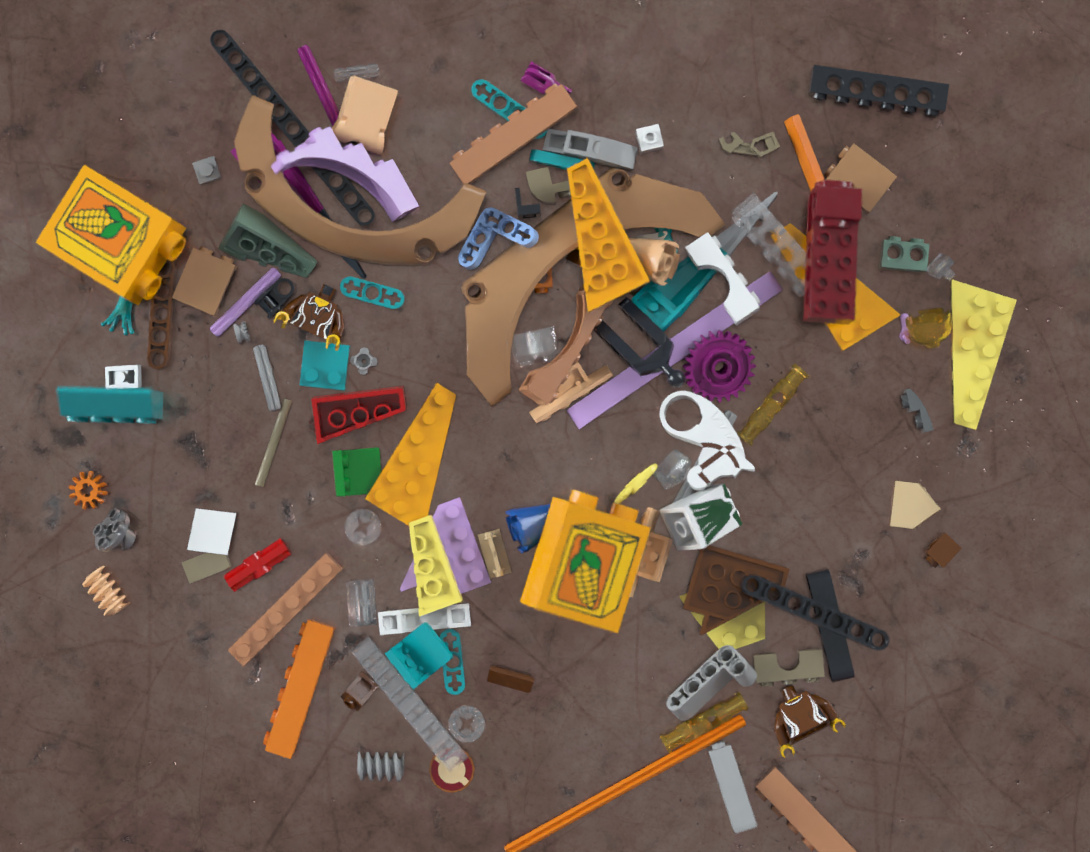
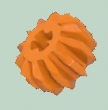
(94, 494)

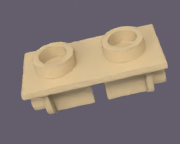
(494, 553)

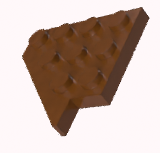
(716, 585)

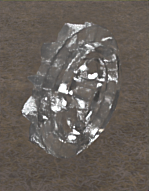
(365, 516)
(477, 724)

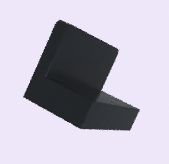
(526, 211)

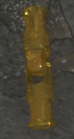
(763, 416)
(699, 725)

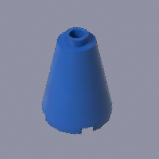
(527, 525)

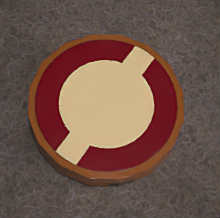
(454, 780)

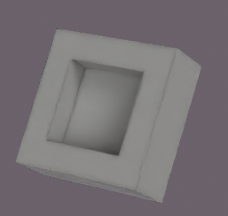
(207, 170)

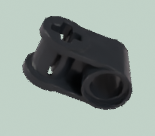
(275, 297)

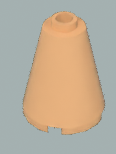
(657, 258)

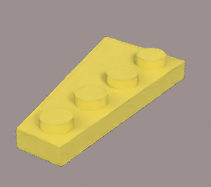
(433, 572)

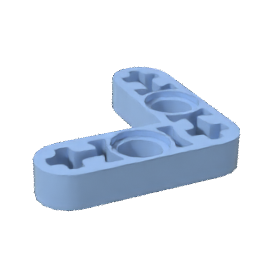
(490, 230)

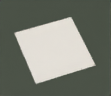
(211, 531)

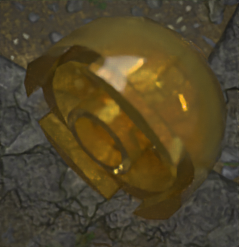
(930, 327)

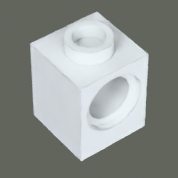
(649, 139)

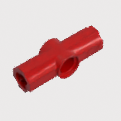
(257, 565)

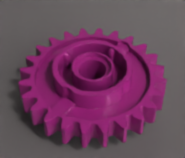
(712, 351)

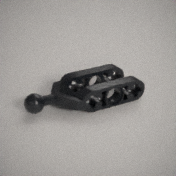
(656, 361)

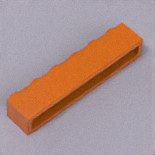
(299, 688)

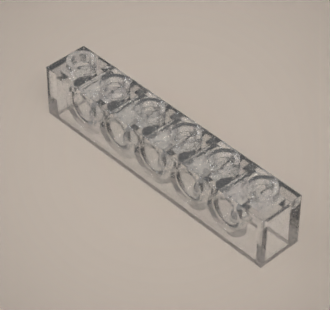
(753, 206)

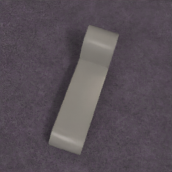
(709, 680)

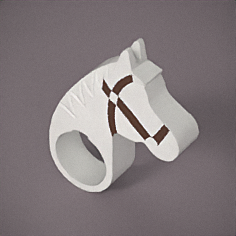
(721, 446)

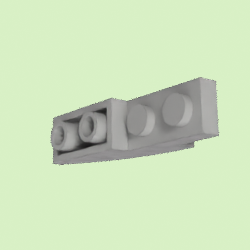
(595, 148)

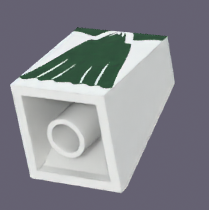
(701, 518)

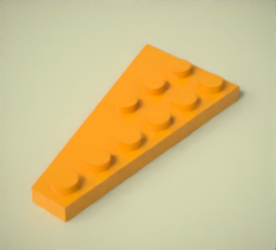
(605, 251)
(870, 309)
(411, 472)

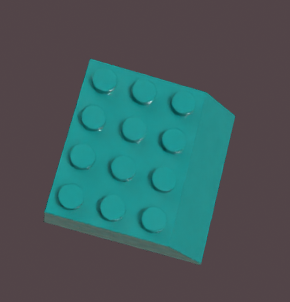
(105, 404)

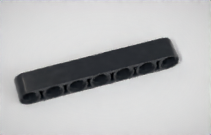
(824, 617)

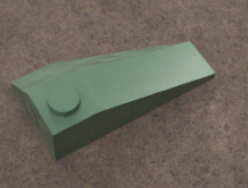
(259, 239)

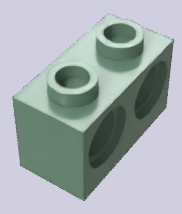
(904, 261)

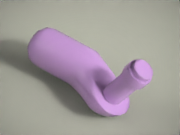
(904, 333)

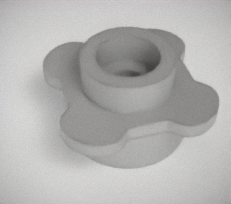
(357, 361)

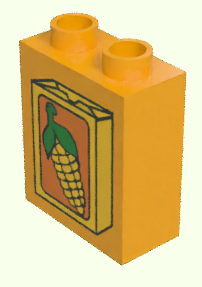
(113, 236)
(586, 561)

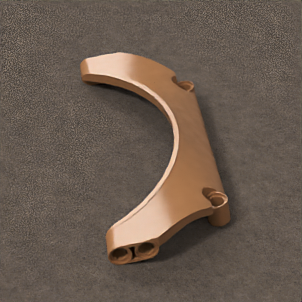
(515, 272)

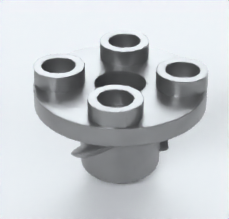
(114, 532)

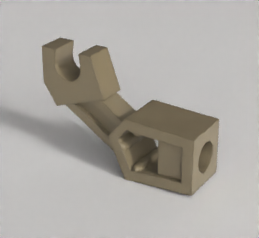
(739, 147)

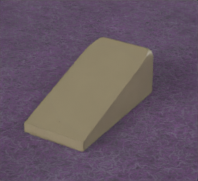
(205, 566)

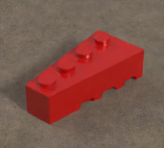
(352, 410)

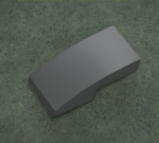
(913, 403)

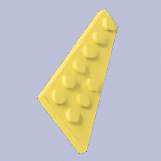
(978, 335)

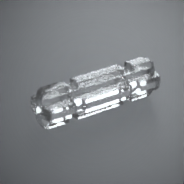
(359, 71)

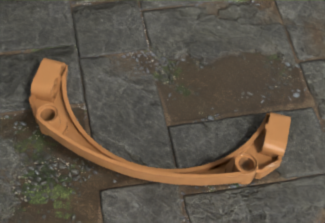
(391, 247)

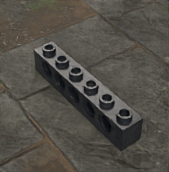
(935, 91)

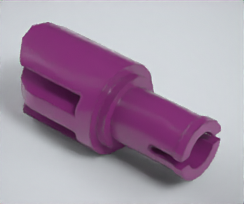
(540, 78)

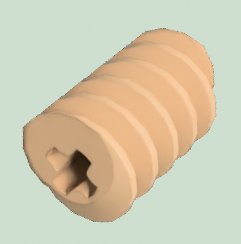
(104, 592)

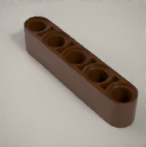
(162, 325)

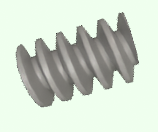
(380, 767)

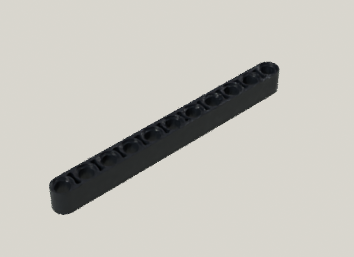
(287, 119)

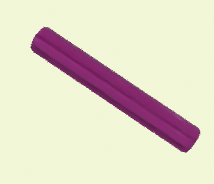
(319, 83)

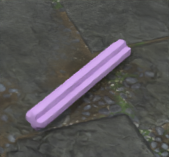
(245, 302)

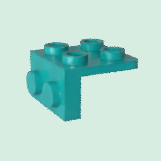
(419, 655)

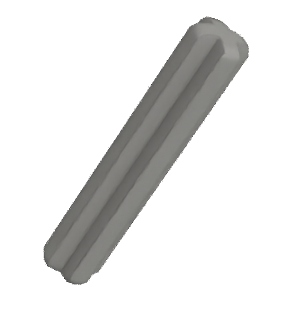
(267, 377)

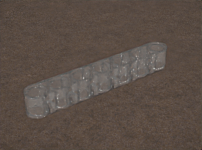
(409, 704)

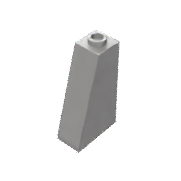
(731, 787)

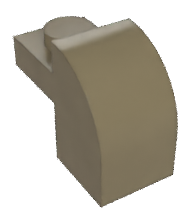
(542, 187)

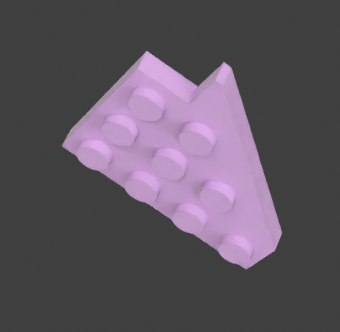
(459, 547)

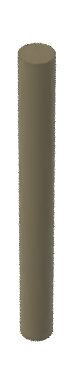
(275, 437)

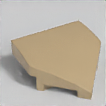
(911, 505)

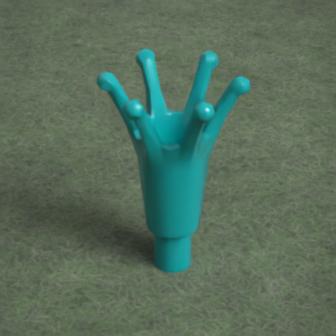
(121, 312)

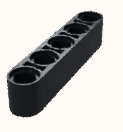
(834, 645)

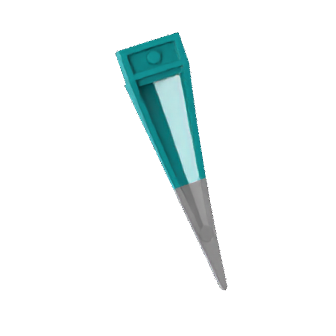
(669, 301)

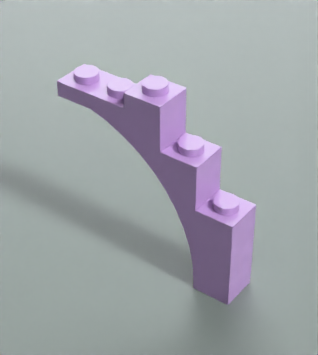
(379, 179)

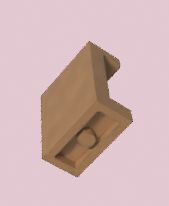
(864, 172)
(204, 280)

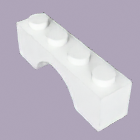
(707, 255)

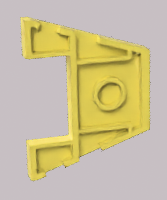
(740, 630)

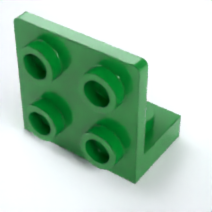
(355, 470)

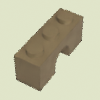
(808, 667)

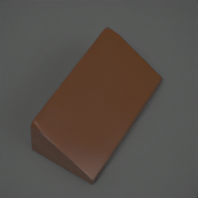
(510, 679)

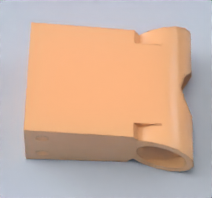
(365, 114)

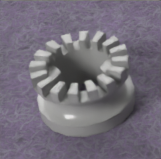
(241, 332)

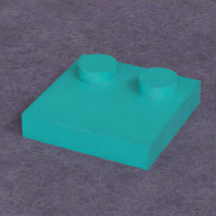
(324, 366)

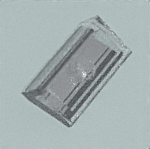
(361, 603)

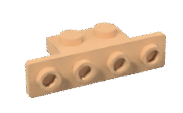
(575, 387)
(655, 551)

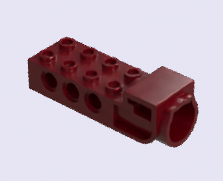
(832, 252)

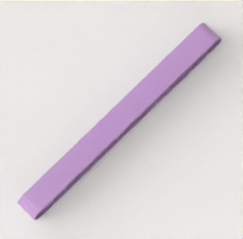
(630, 381)

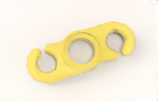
(636, 483)

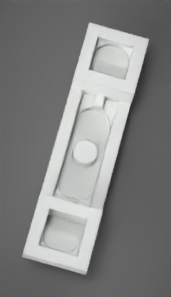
(408, 619)

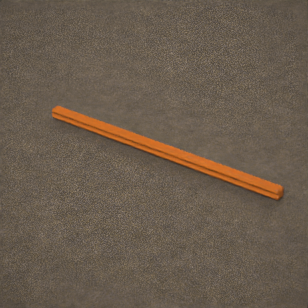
(626, 785)

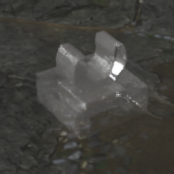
(941, 267)

